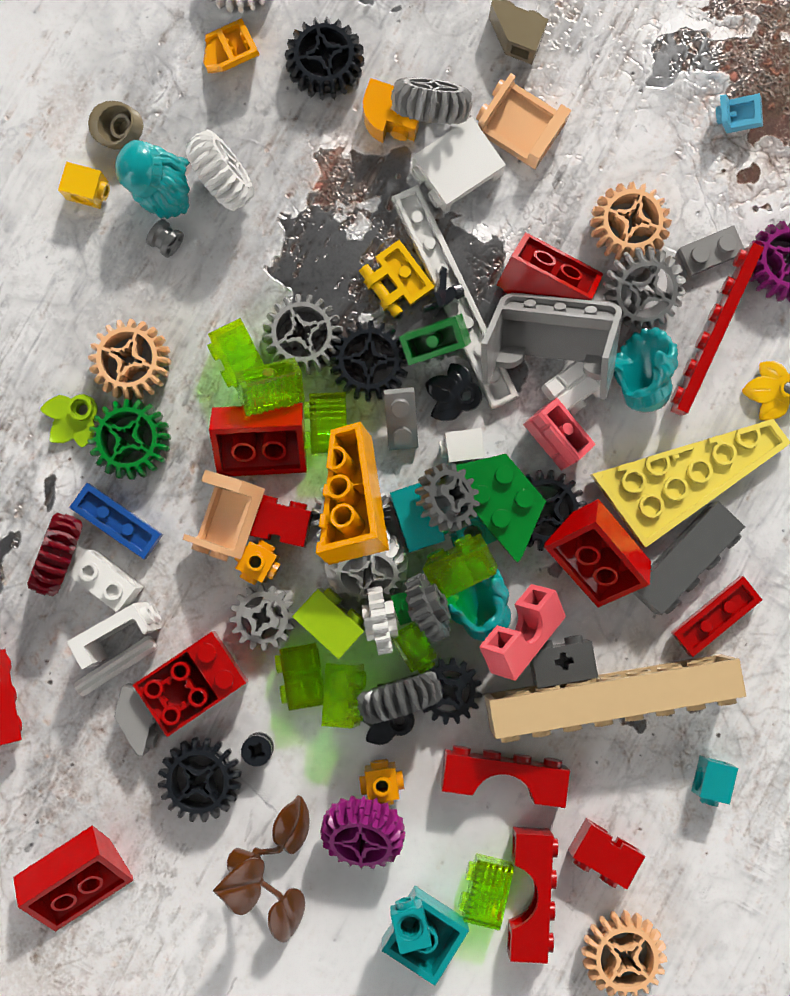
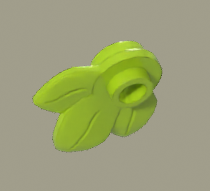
(68, 421)

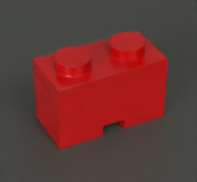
(289, 521)
(613, 860)

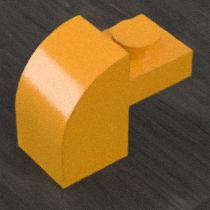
(381, 118)

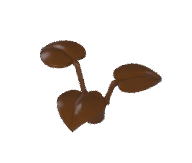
(243, 884)

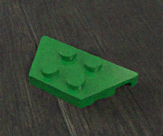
(507, 501)

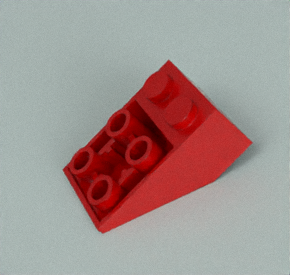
(190, 683)

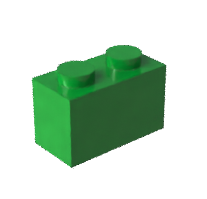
(435, 339)

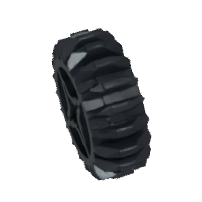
(345, 50)
(355, 360)
(564, 491)
(180, 798)

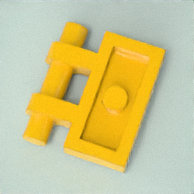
(405, 275)

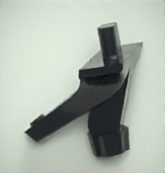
(442, 297)

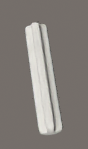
(115, 666)

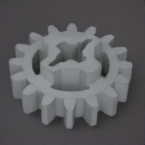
(249, 613)

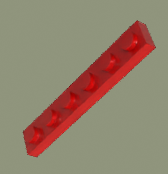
(720, 318)

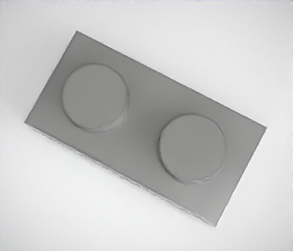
(710, 251)
(401, 418)

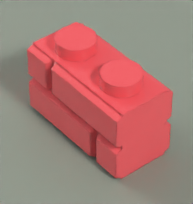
(559, 434)

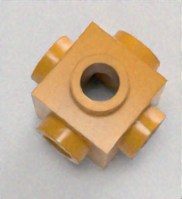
(269, 562)
(382, 771)

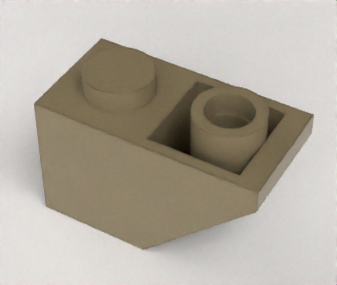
(517, 29)

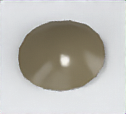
(115, 124)

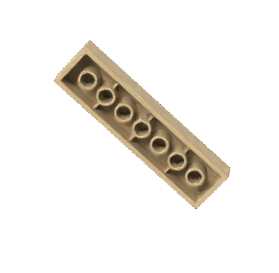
(615, 696)

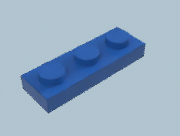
(116, 521)

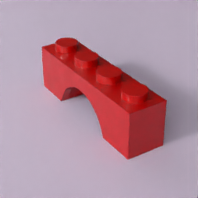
(467, 770)
(529, 932)

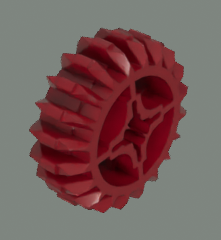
(55, 554)

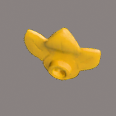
(769, 390)

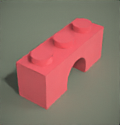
(509, 650)

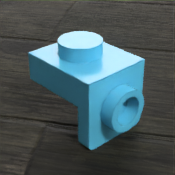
(740, 113)

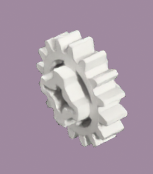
(380, 620)

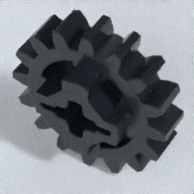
(461, 682)

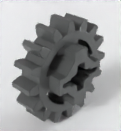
(447, 497)
(428, 607)

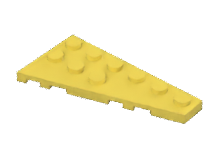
(674, 484)

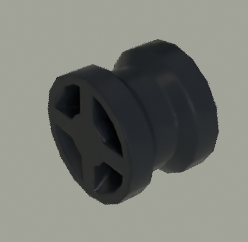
(261, 744)

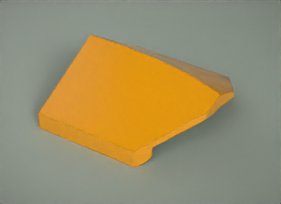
(228, 47)

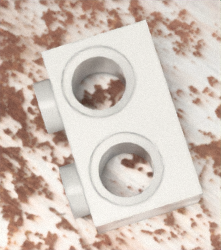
(105, 580)

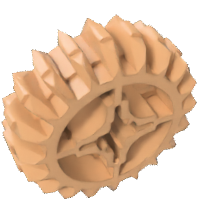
(653, 227)
(133, 347)
(610, 975)

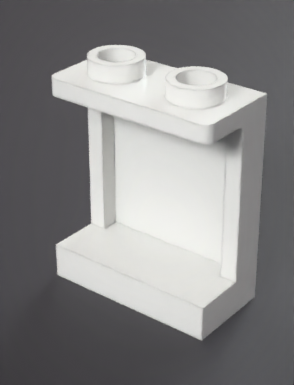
(456, 164)
(87, 645)

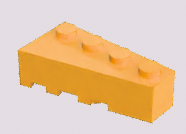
(353, 507)

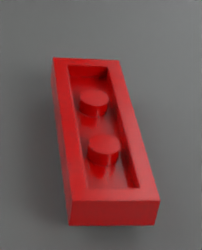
(716, 616)

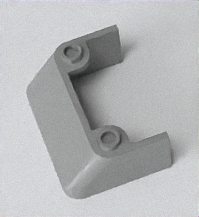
(556, 330)

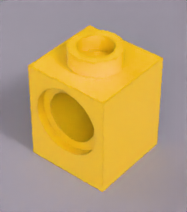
(84, 185)

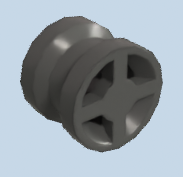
(164, 238)

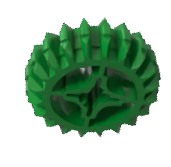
(122, 447)

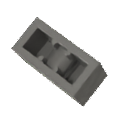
(578, 668)

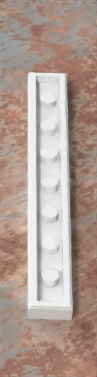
(433, 254)

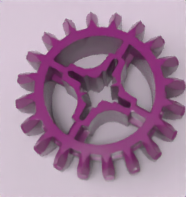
(773, 256)
(362, 832)

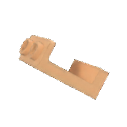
(521, 122)
(227, 517)

